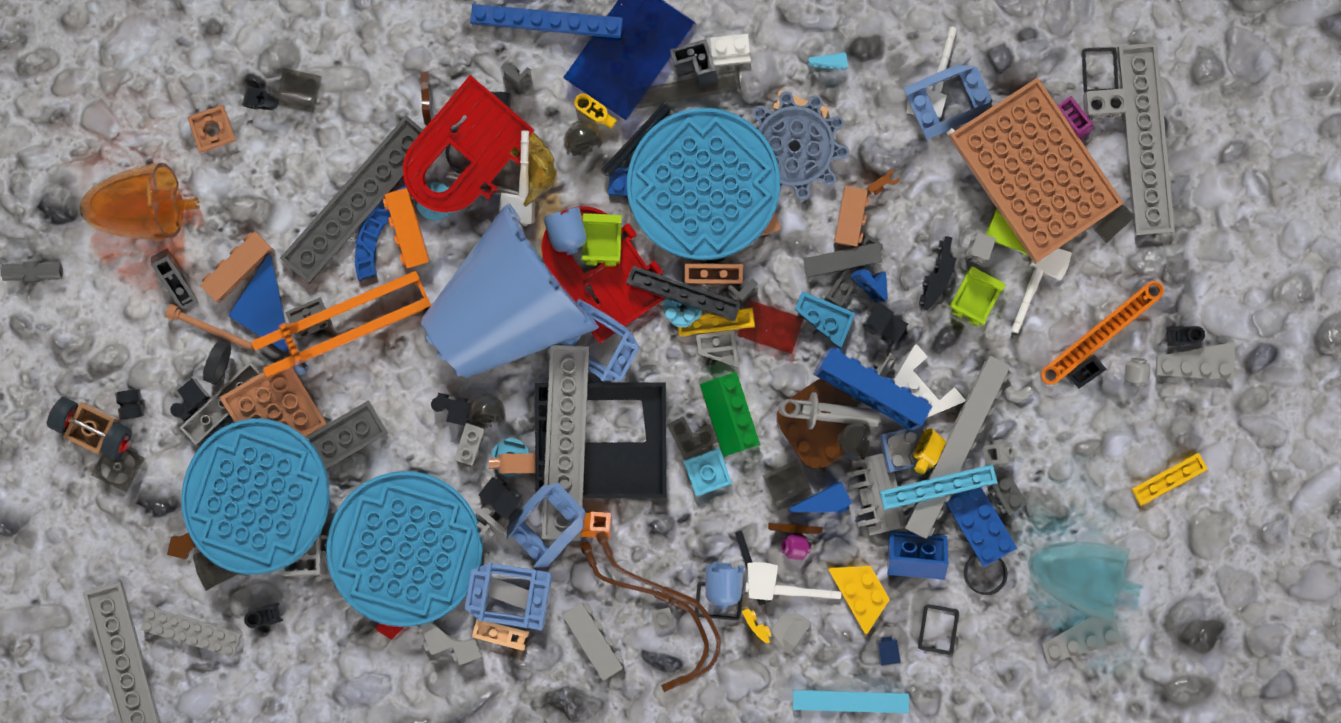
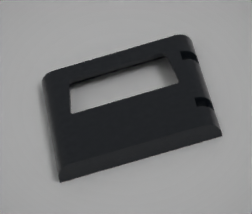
(617, 467)

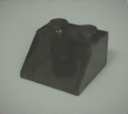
(210, 573)

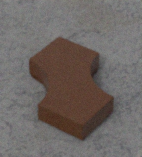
(426, 97)
(181, 546)

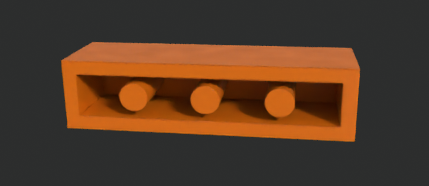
(407, 228)

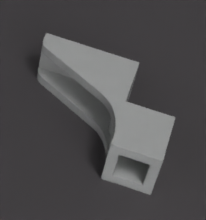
(438, 640)

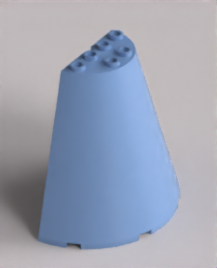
(501, 304)

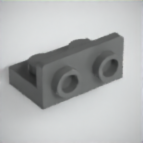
(512, 75)
(745, 289)
(305, 311)
(1007, 494)

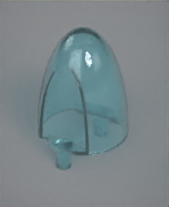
(1084, 576)

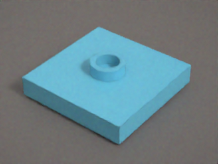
(707, 472)

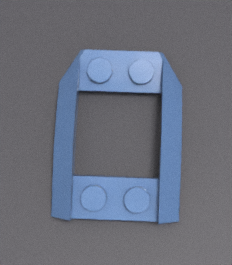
(924, 109)
(623, 355)
(530, 541)
(536, 603)

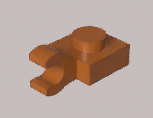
(877, 186)

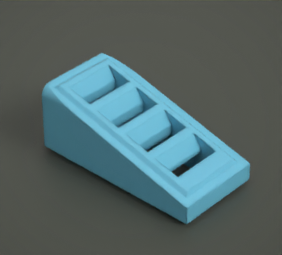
(832, 61)

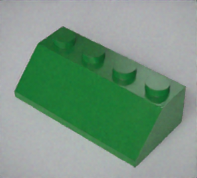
(729, 414)

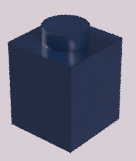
(888, 651)

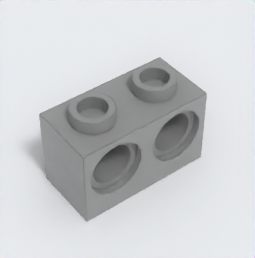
(1103, 98)
(980, 248)
(470, 444)

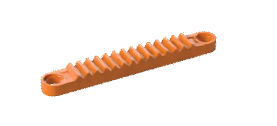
(1102, 332)

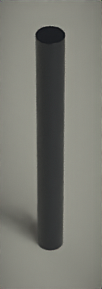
(746, 555)

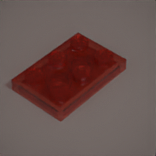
(772, 328)

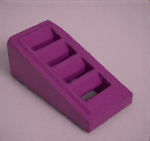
(1080, 113)

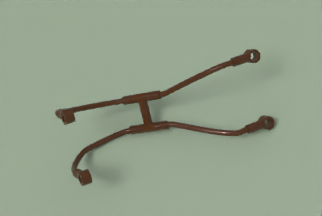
(667, 595)

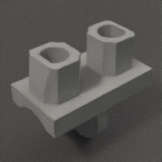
(498, 527)

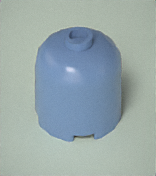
(566, 230)
(724, 584)

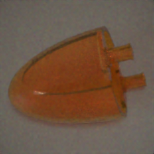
(137, 203)

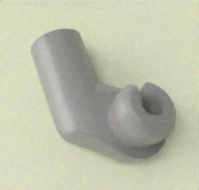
(1017, 396)

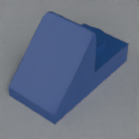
(874, 286)

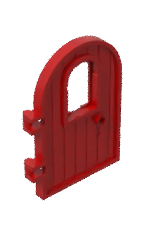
(482, 138)
(607, 282)

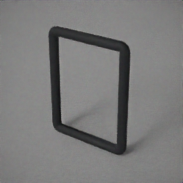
(1084, 66)
(717, 616)
(953, 632)

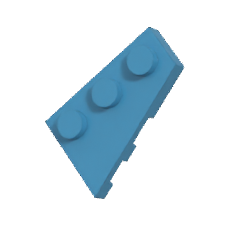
(825, 317)

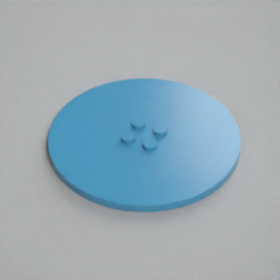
(703, 184)
(255, 496)
(403, 548)

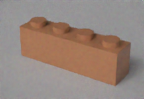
(236, 267)

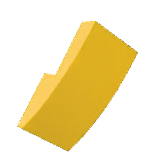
(759, 629)

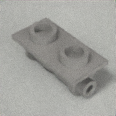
(884, 362)

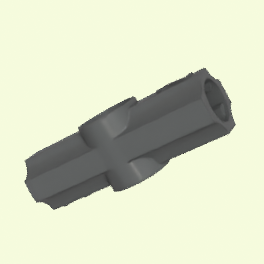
(31, 271)

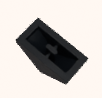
(1086, 371)

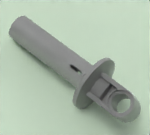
(812, 410)

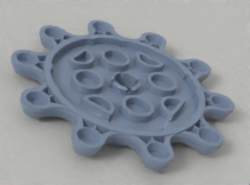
(815, 139)

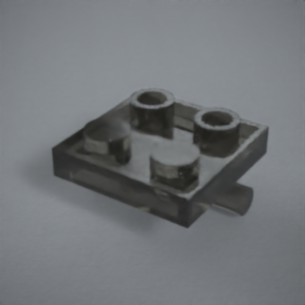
(298, 90)
(787, 484)

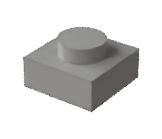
(662, 618)

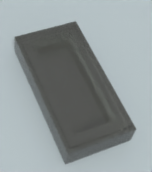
(1113, 223)

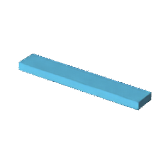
(938, 487)
(850, 701)

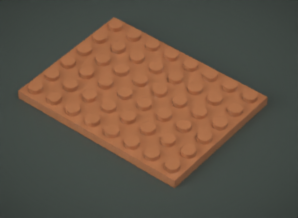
(1035, 170)

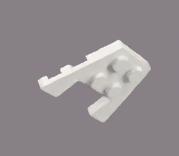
(908, 378)

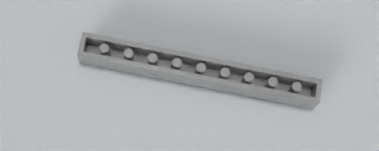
(960, 441)

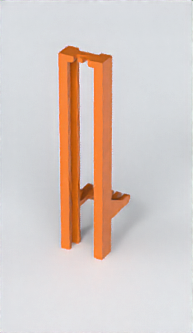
(287, 330)

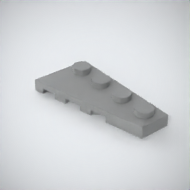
(1204, 363)
(1081, 638)

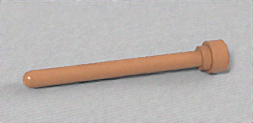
(174, 313)

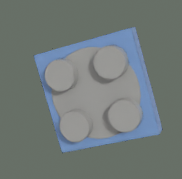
(899, 449)

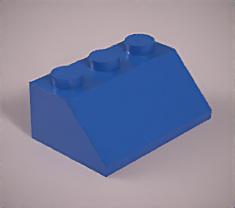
(917, 556)

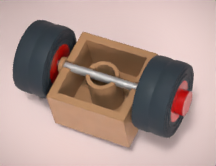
(89, 427)

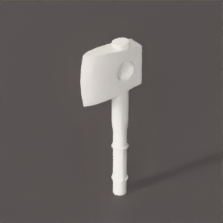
(934, 94)
(526, 213)
(1052, 265)
(762, 580)

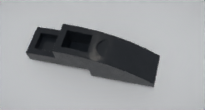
(936, 282)

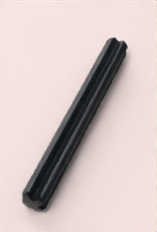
(633, 142)

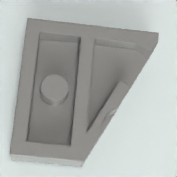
(719, 346)

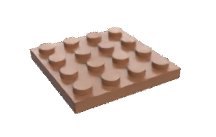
(276, 399)

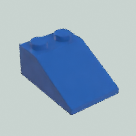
(828, 500)

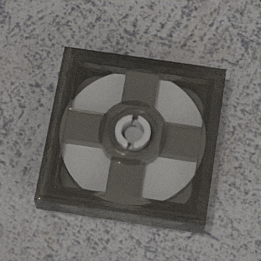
(119, 472)

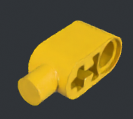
(607, 119)
(928, 450)

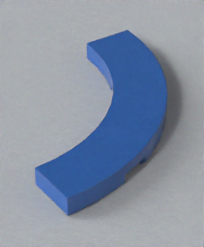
(368, 239)

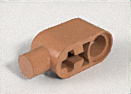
(514, 463)

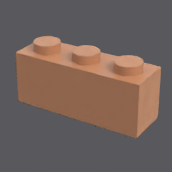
(851, 217)
(714, 274)

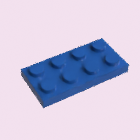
(981, 525)

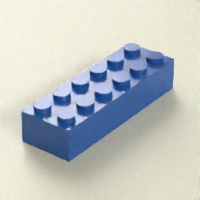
(872, 389)

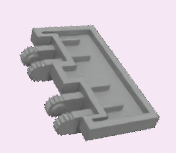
(876, 480)

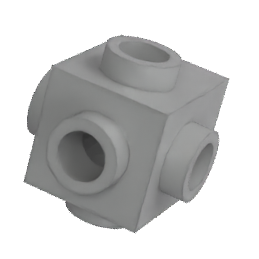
(999, 453)

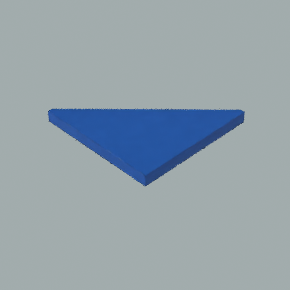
(261, 304)

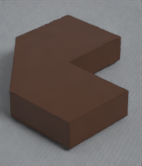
(807, 529)

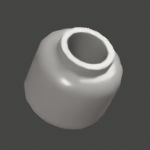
(1137, 371)

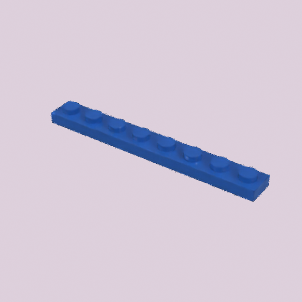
(546, 21)

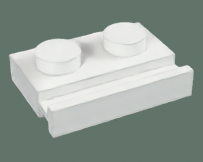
(730, 50)

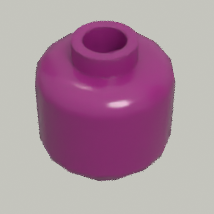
(795, 546)

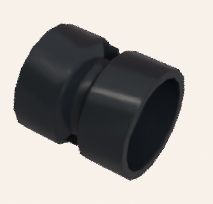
(129, 404)

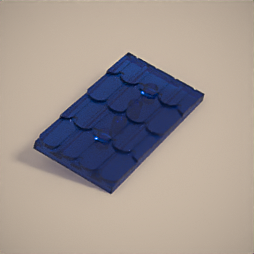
(624, 68)

